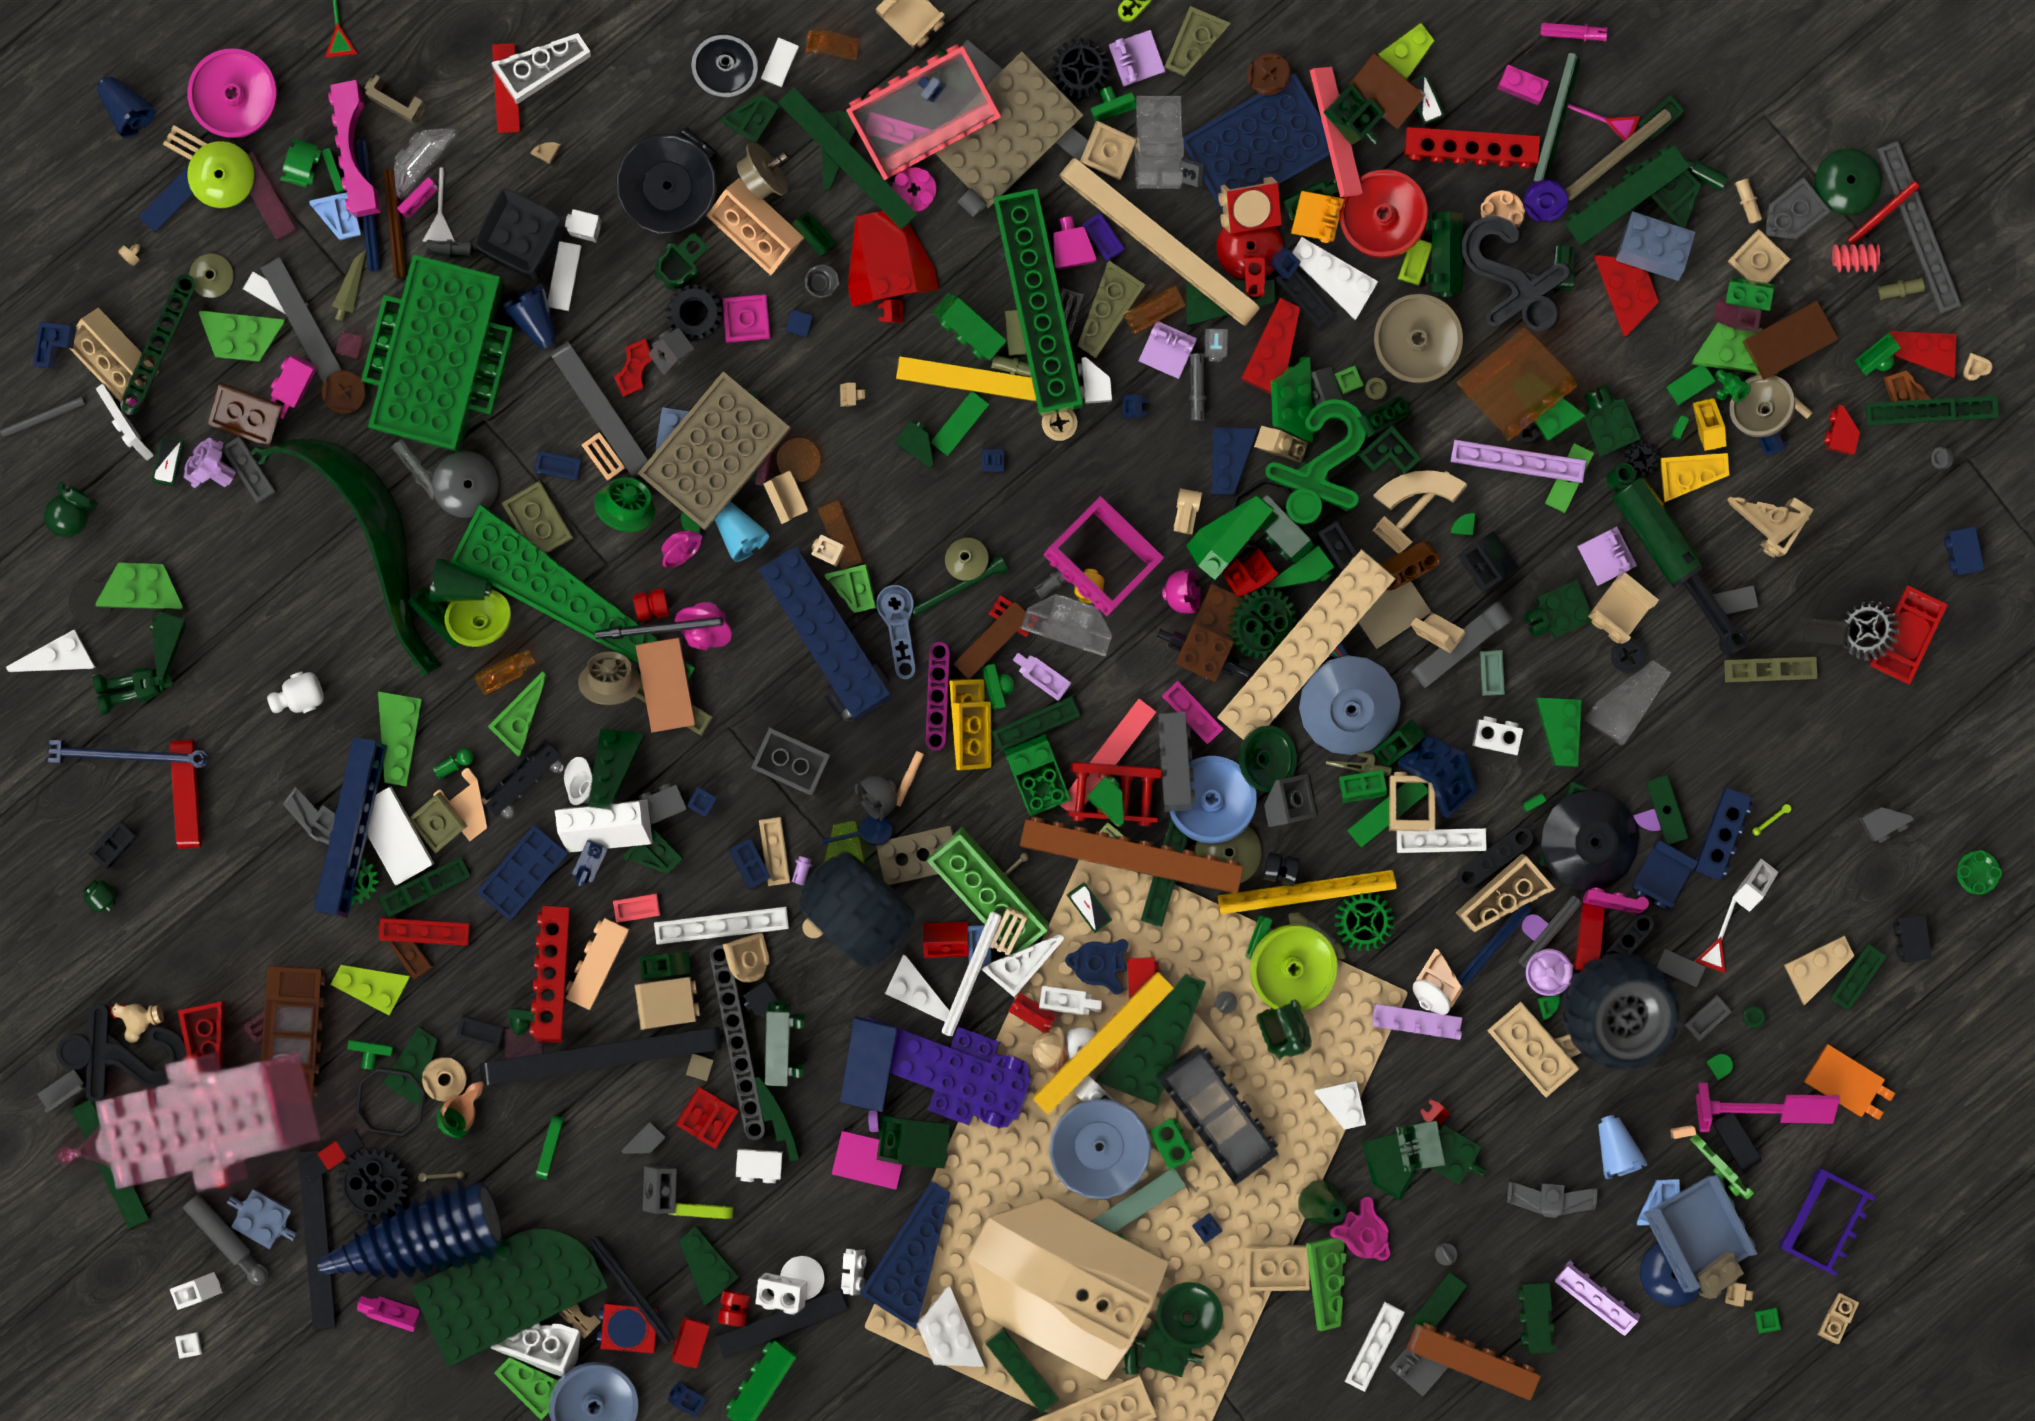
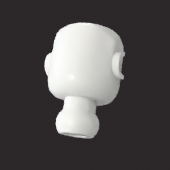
(299, 693)

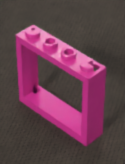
(1126, 533)

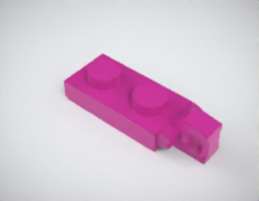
(390, 1312)

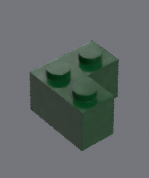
(1392, 447)

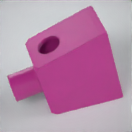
(1071, 246)

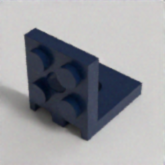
(1444, 771)

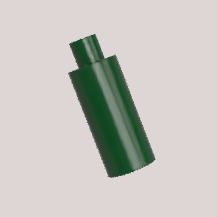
(1707, 174)

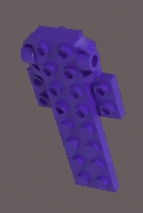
(965, 1077)

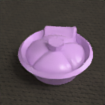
(1549, 972)

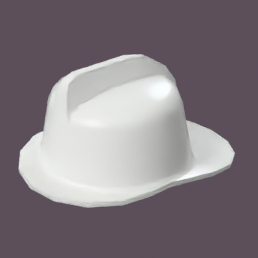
(578, 780)

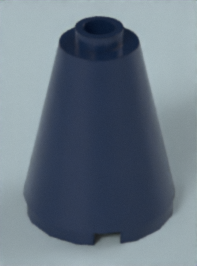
(125, 107)

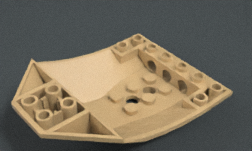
(1035, 1263)

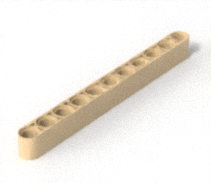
(1159, 241)

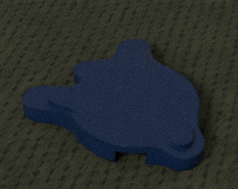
(1098, 963)

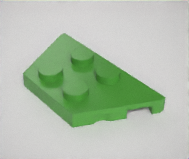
(240, 335)
(1726, 350)
(139, 587)

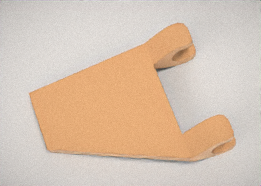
(469, 806)

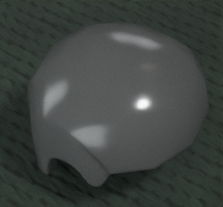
(821, 281)

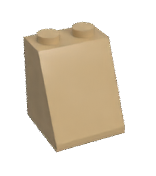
(667, 1002)

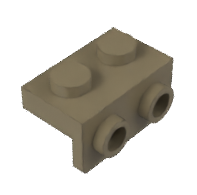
(1718, 1275)

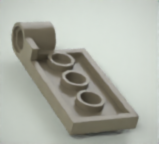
(910, 845)

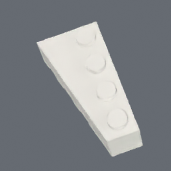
(534, 69)

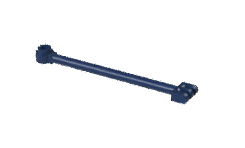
(61, 751)

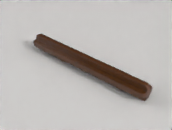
(394, 225)

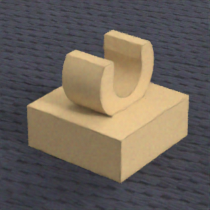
(849, 394)
(1737, 1294)

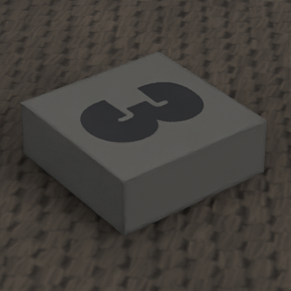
(1192, 172)

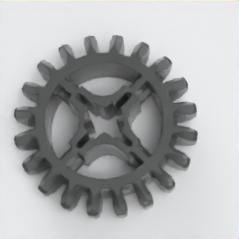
(1883, 614)

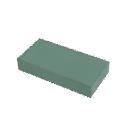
(1492, 672)

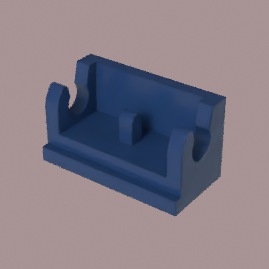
(749, 864)

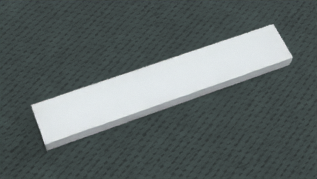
(721, 925)

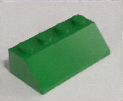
(762, 1383)

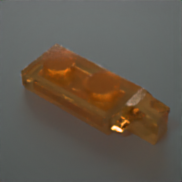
(504, 671)

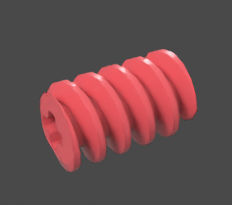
(1856, 257)

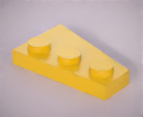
(1691, 472)

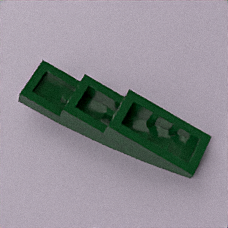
(424, 887)
(772, 1111)

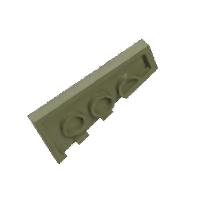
(1113, 299)

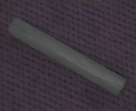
(1551, 930)

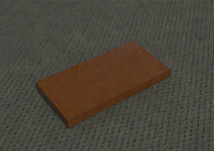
(1790, 340)

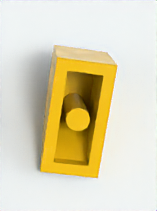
(1710, 424)

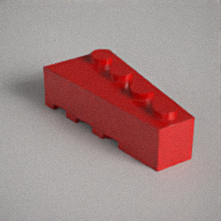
(1274, 347)
(204, 1029)

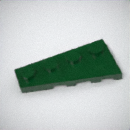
(612, 763)

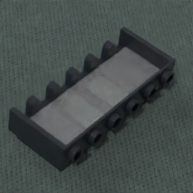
(1217, 1114)

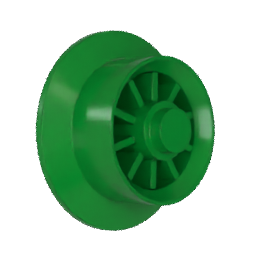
(625, 505)

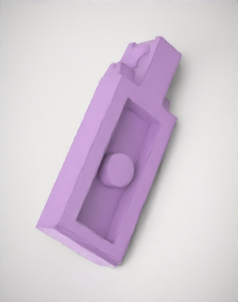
(1042, 676)

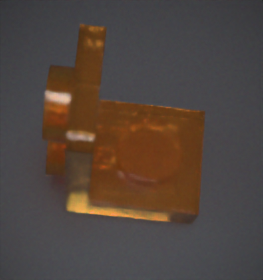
(832, 44)

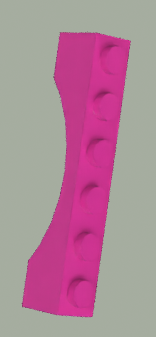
(348, 105)

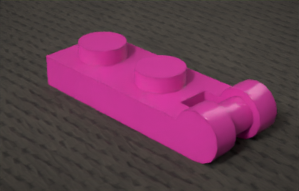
(1615, 901)

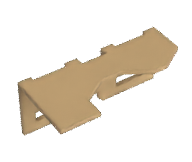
(589, 1323)

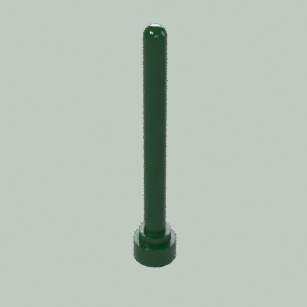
(997, 566)

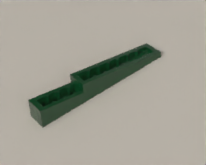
(1932, 410)

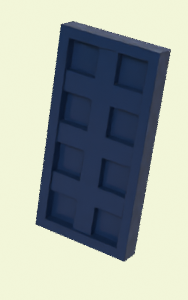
(522, 872)

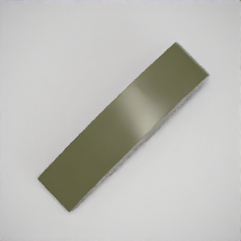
(1770, 669)

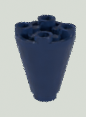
(532, 315)

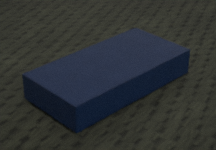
(558, 465)

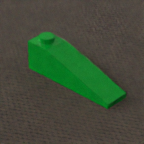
(1222, 539)

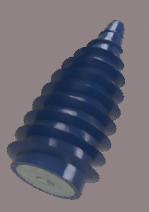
(424, 1236)

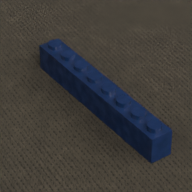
(350, 827)

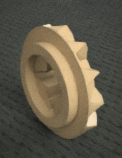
(1053, 431)

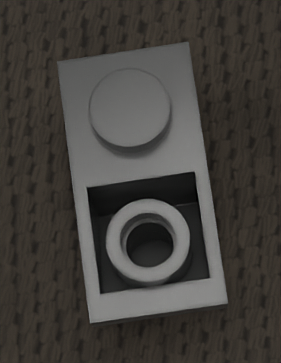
(1883, 821)

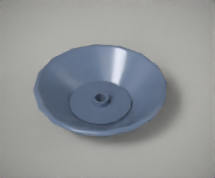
(1343, 684)
(1105, 1170)

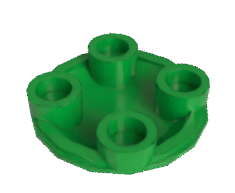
(1978, 872)

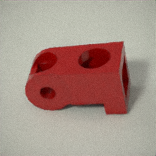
(1254, 275)

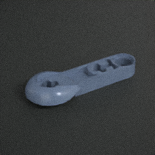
(897, 622)

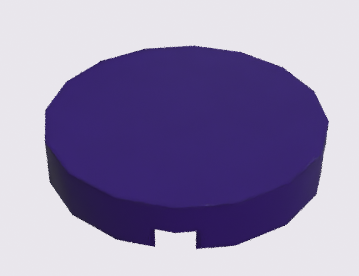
(1545, 200)

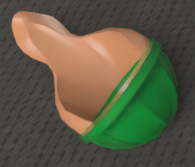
(459, 1112)

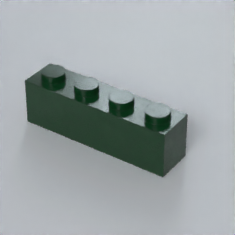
(1021, 1370)

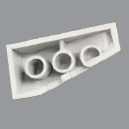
(545, 1347)

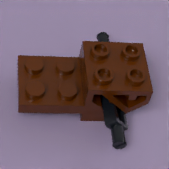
(1208, 641)

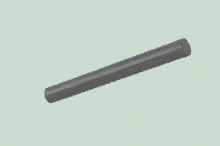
(42, 417)

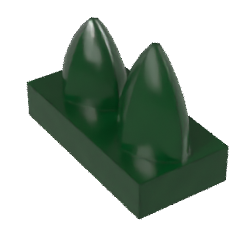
(521, 1018)

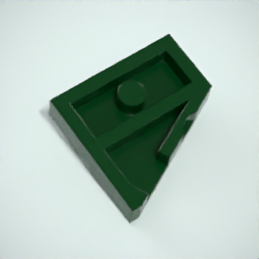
(659, 855)

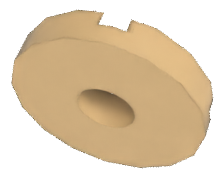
(435, 1069)

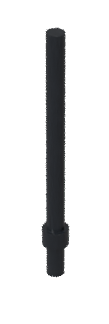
(619, 632)

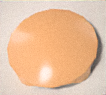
(1504, 204)

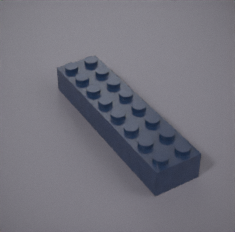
(825, 633)

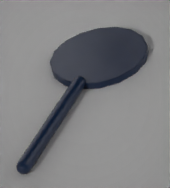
(871, 831)

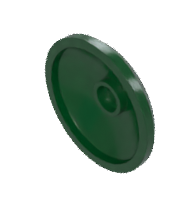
(1839, 194)
(1276, 754)
(1202, 1307)

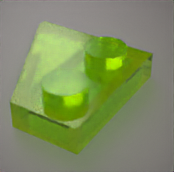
(849, 845)

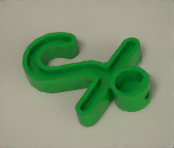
(1311, 480)

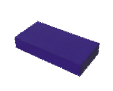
(1103, 237)

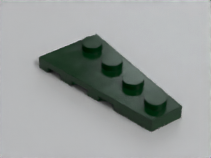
(1201, 308)

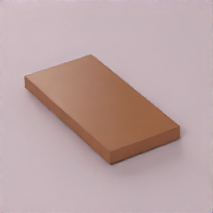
(665, 684)

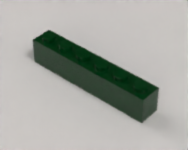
(1627, 195)

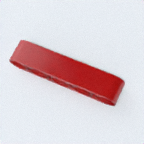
(185, 797)

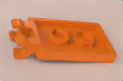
(1843, 1077)

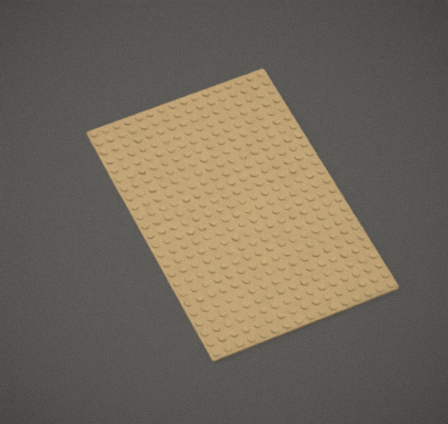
(1011, 1165)

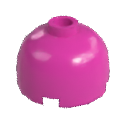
(1182, 592)

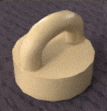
(130, 254)

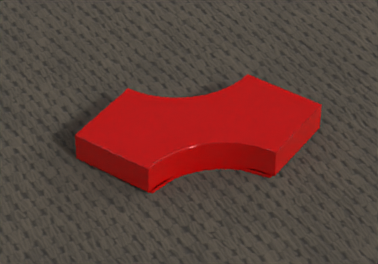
(630, 378)

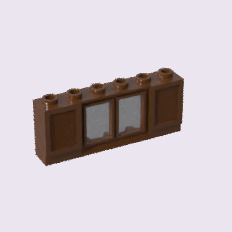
(292, 1017)

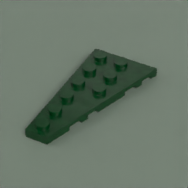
(1154, 1044)

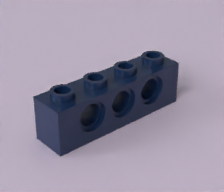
(1728, 799)

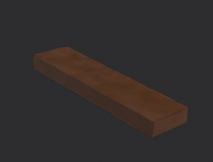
(991, 640)

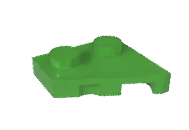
(855, 587)

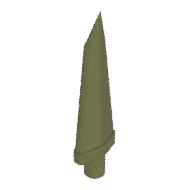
(347, 294)

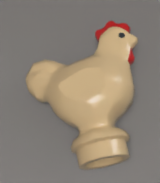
(136, 1018)

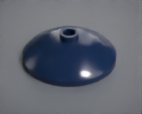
(1658, 1282)

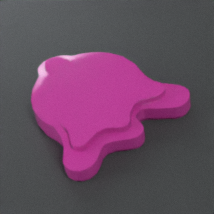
(1364, 1233)

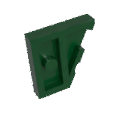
(752, 118)

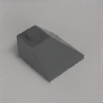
(1290, 801)

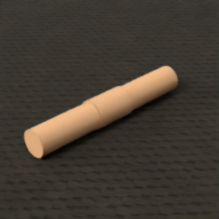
(908, 777)

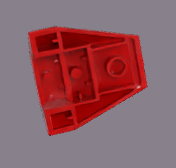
(887, 261)

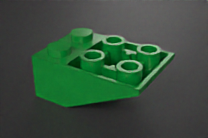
(1037, 775)

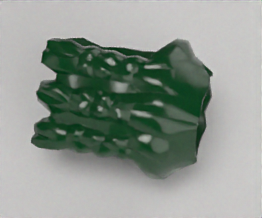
(1285, 1030)

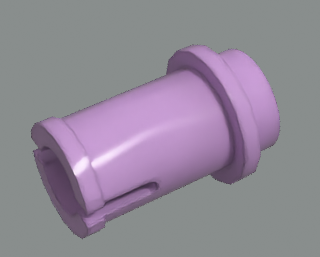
(801, 870)

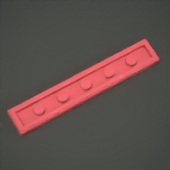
(1339, 147)
(1115, 746)

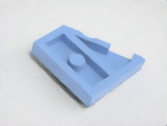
(335, 215)

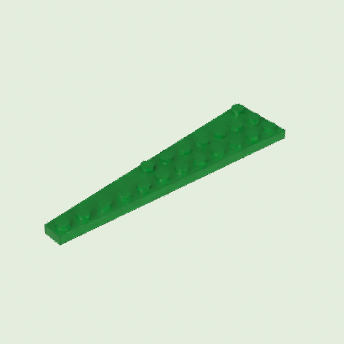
(535, 578)

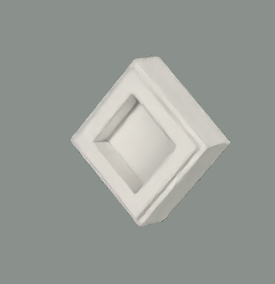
(188, 1345)

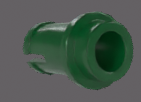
(1131, 1361)

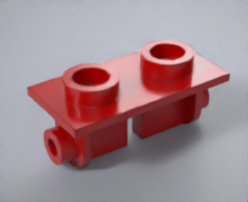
(1030, 1013)

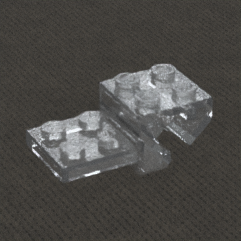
(1158, 142)

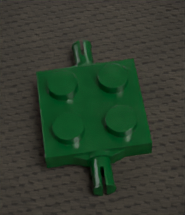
(1459, 1155)
(1162, 1355)

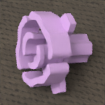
(207, 464)

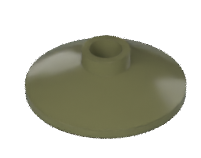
(222, 276)
(973, 566)

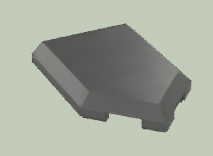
(1795, 211)

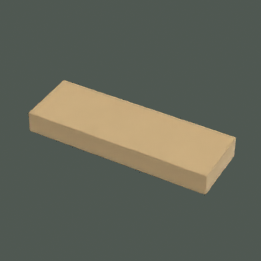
(774, 851)

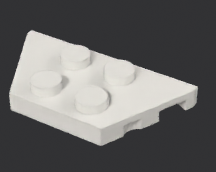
(948, 1334)

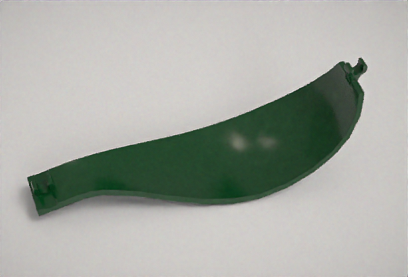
(381, 525)

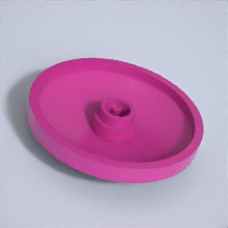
(232, 93)

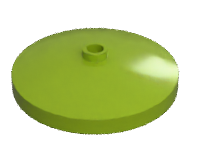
(1312, 969)

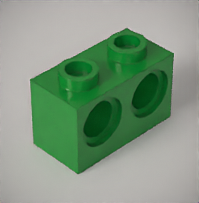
(1750, 293)
(1166, 1145)

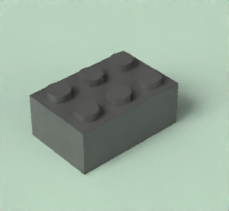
(790, 761)

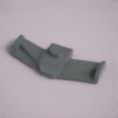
(316, 823)
(1551, 1199)

